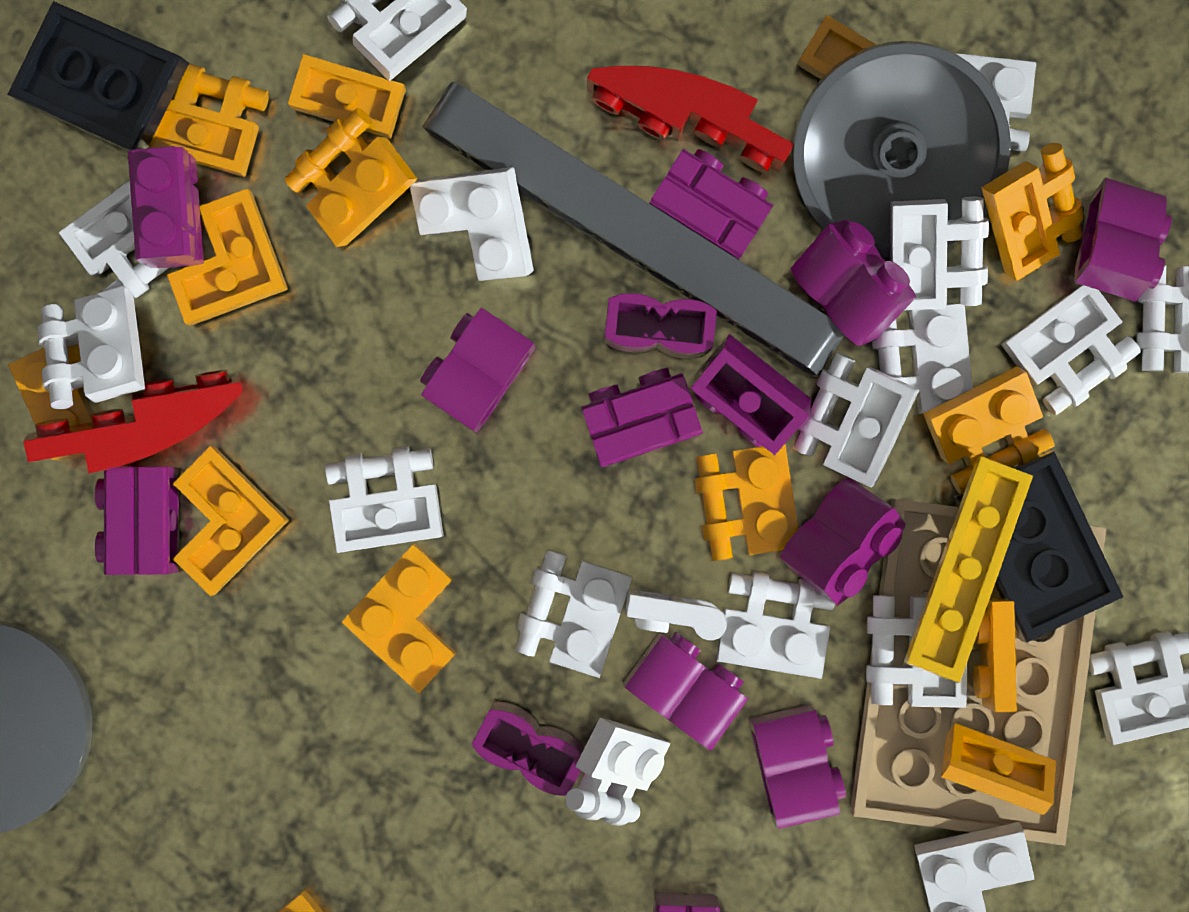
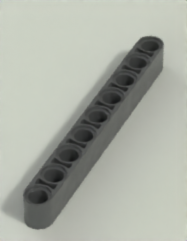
(635, 229)

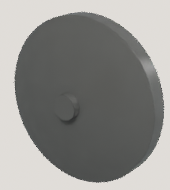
(898, 129)
(42, 725)

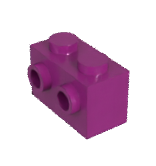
(751, 395)

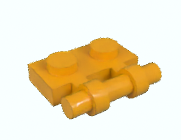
(212, 137)
(361, 189)
(1021, 216)
(984, 416)
(763, 497)

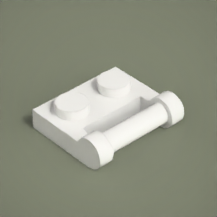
(657, 610)

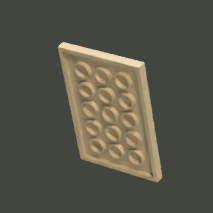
(905, 744)

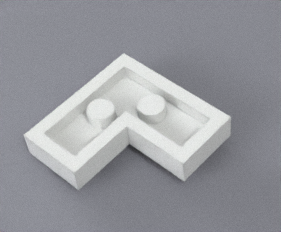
(487, 207)
(966, 864)

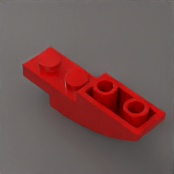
(672, 98)
(159, 420)

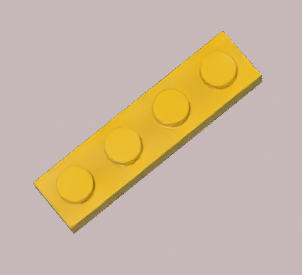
(968, 569)

